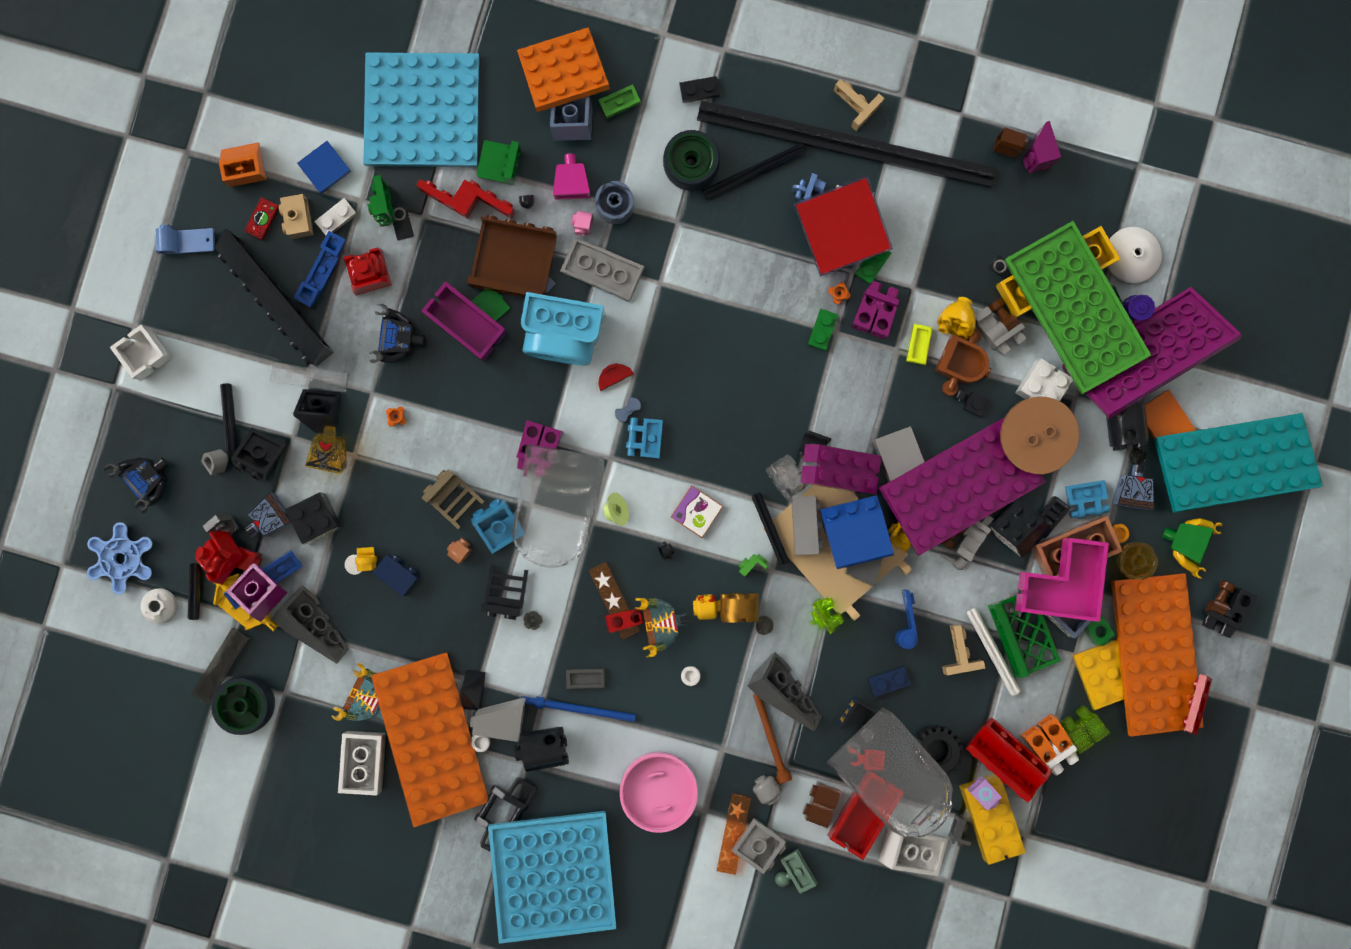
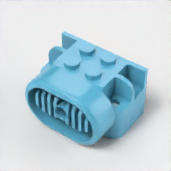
(561, 328)

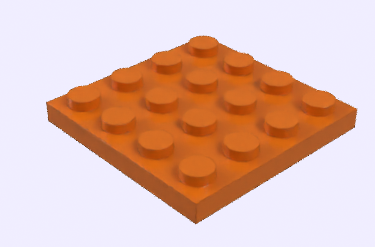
(563, 69)

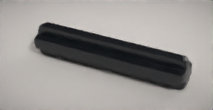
(194, 591)

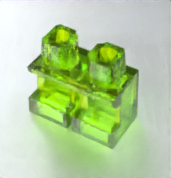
(1086, 730)

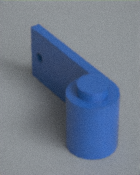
(907, 637)

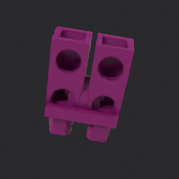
(876, 304)
(532, 435)

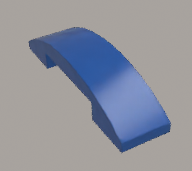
(322, 269)

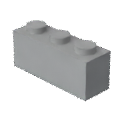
(806, 525)

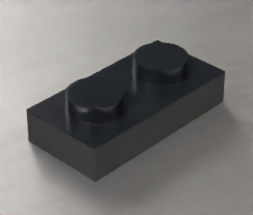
(699, 89)

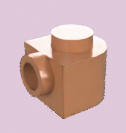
(459, 550)

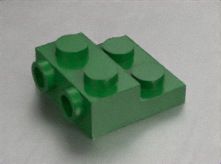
(381, 204)

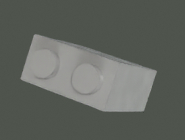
(898, 453)

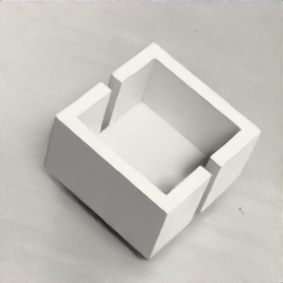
(141, 355)
(1044, 381)

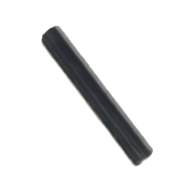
(228, 419)
(770, 528)

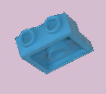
(494, 524)

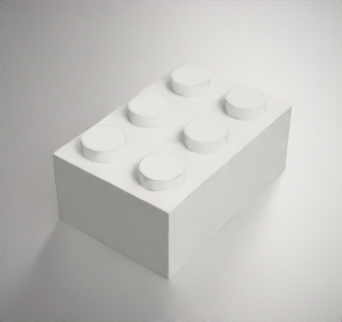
(362, 763)

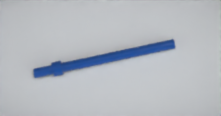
(539, 702)

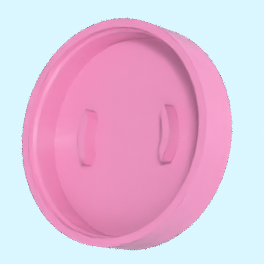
(658, 792)

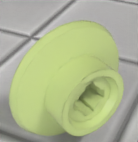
(616, 509)

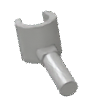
(959, 564)

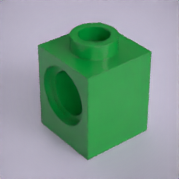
(1107, 632)

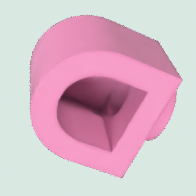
(582, 223)

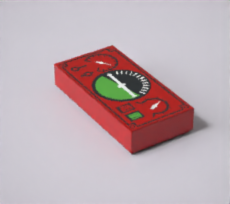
(261, 219)

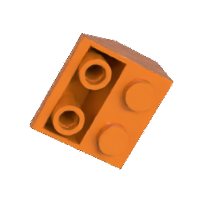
(242, 165)

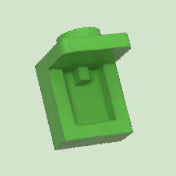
(747, 564)

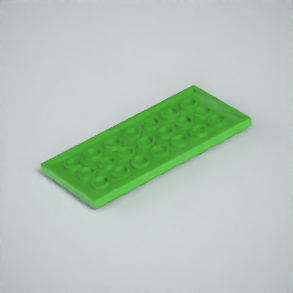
(1077, 307)

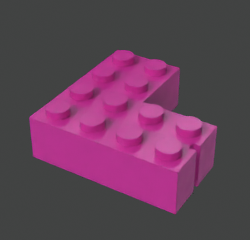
(1076, 590)

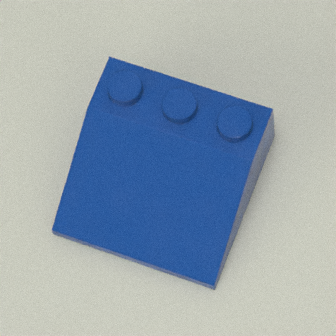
(856, 532)

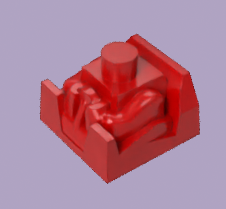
(367, 271)
(218, 556)

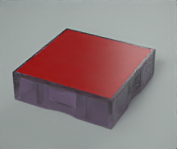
(843, 225)

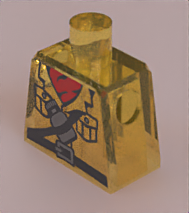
(327, 452)

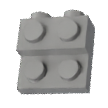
(759, 846)

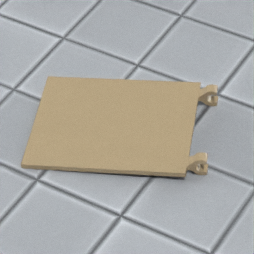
(821, 568)

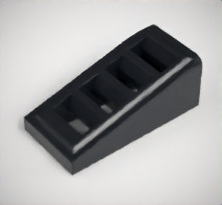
(1060, 514)

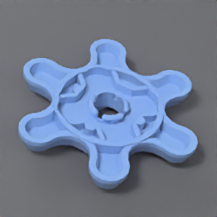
(107, 553)

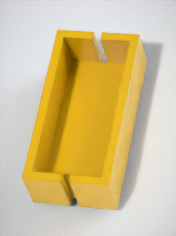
(995, 827)

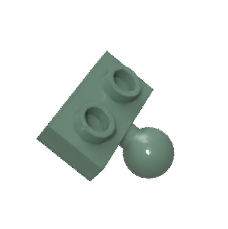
(797, 871)

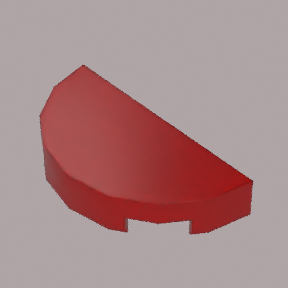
(613, 374)

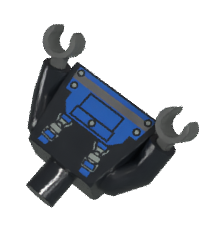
(396, 337)
(142, 478)

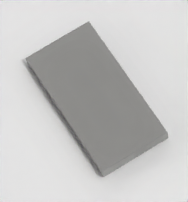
(602, 269)

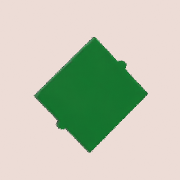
(491, 304)

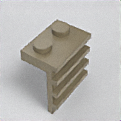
(445, 485)

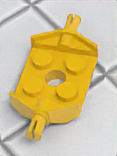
(239, 614)

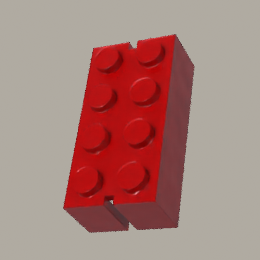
(856, 827)

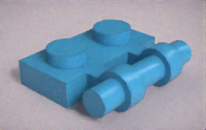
(651, 437)
(1086, 493)

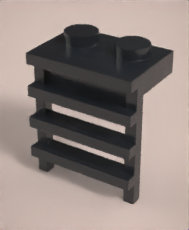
(500, 605)

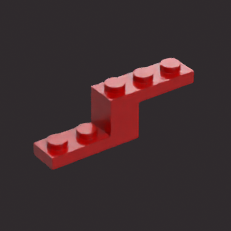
(466, 198)

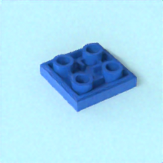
(324, 167)

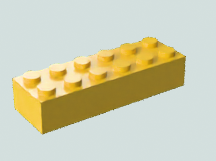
(1098, 244)

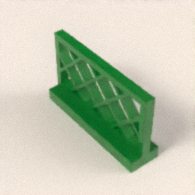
(1011, 643)

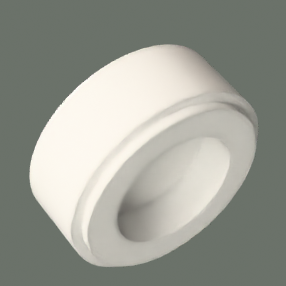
(690, 675)
(480, 743)

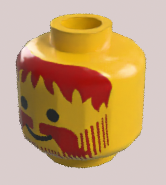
(706, 607)

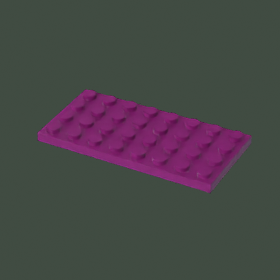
(1178, 338)
(956, 489)

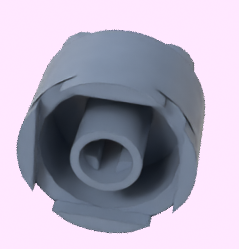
(609, 193)

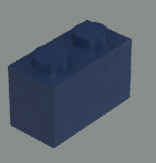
(396, 574)

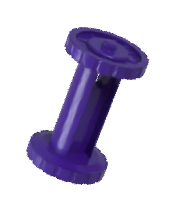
(1139, 307)

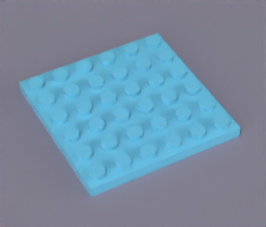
(421, 109)
(552, 876)

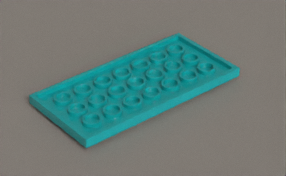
(1238, 462)

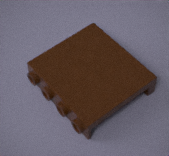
(512, 257)

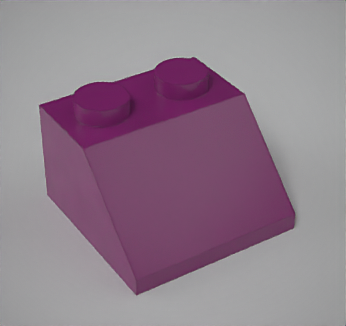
(1042, 151)
(257, 592)

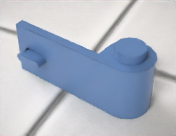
(184, 241)

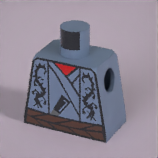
(1135, 490)
(268, 517)

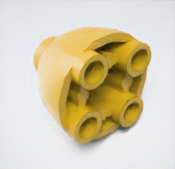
(958, 319)

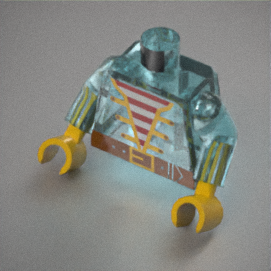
(660, 624)
(362, 700)

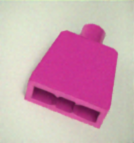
(570, 180)

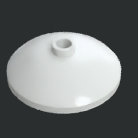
(1133, 267)

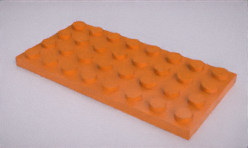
(1155, 652)
(429, 739)

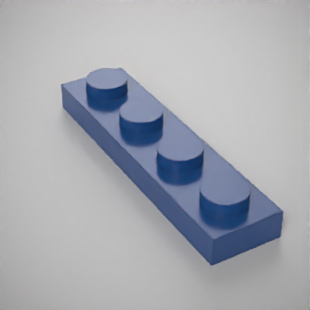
(277, 570)

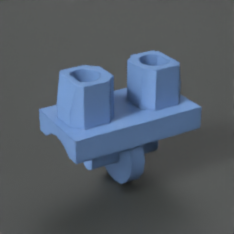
(814, 185)

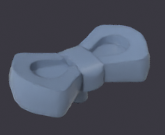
(623, 414)

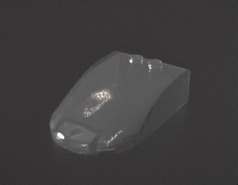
(556, 504)
(895, 776)

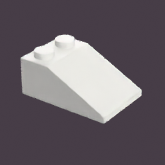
(913, 853)

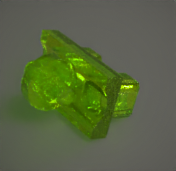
(821, 607)

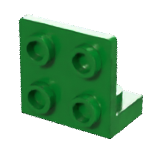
(499, 161)

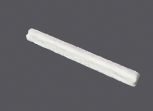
(993, 651)

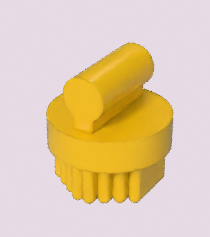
(365, 559)

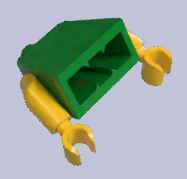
(1191, 542)

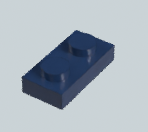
(889, 681)

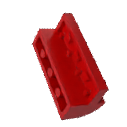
(1009, 759)

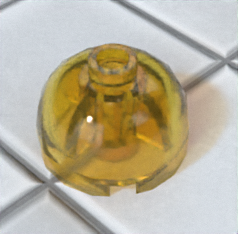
(1137, 561)

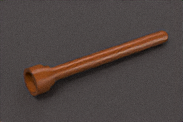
(783, 774)

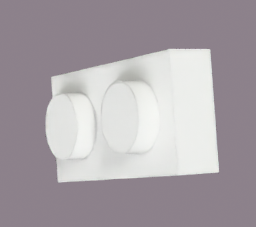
(336, 217)

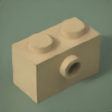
(296, 216)

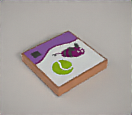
(696, 511)

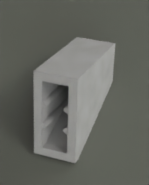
(500, 720)

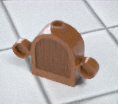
(962, 362)

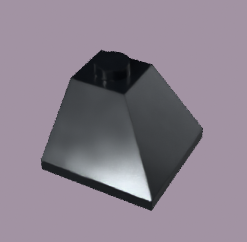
(318, 409)

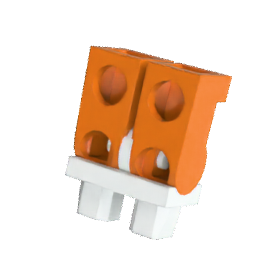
(1056, 749)

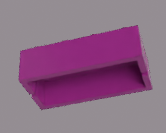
(464, 321)
(841, 469)

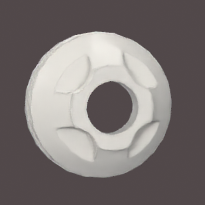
(167, 603)

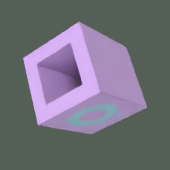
(984, 793)

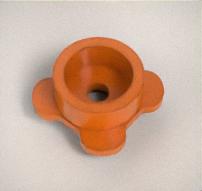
(834, 292)
(392, 421)

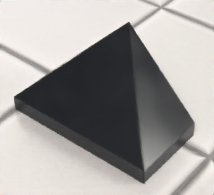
(472, 690)

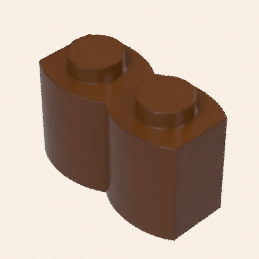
(1010, 142)
(822, 804)

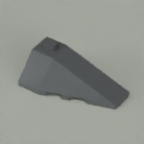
(308, 623)
(778, 688)

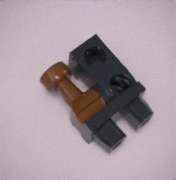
(1231, 614)

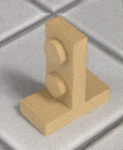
(858, 103)
(962, 654)

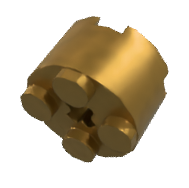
(739, 607)

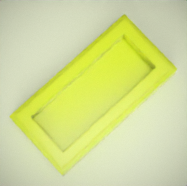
(919, 344)

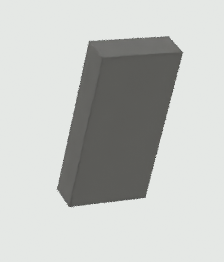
(585, 678)

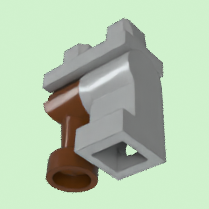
(999, 332)
(972, 539)

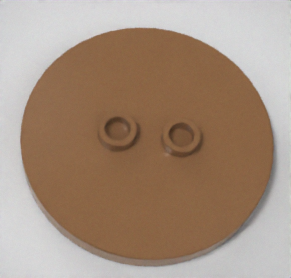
(1039, 435)

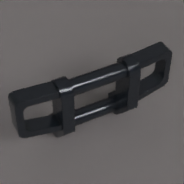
(506, 796)

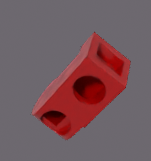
(623, 620)

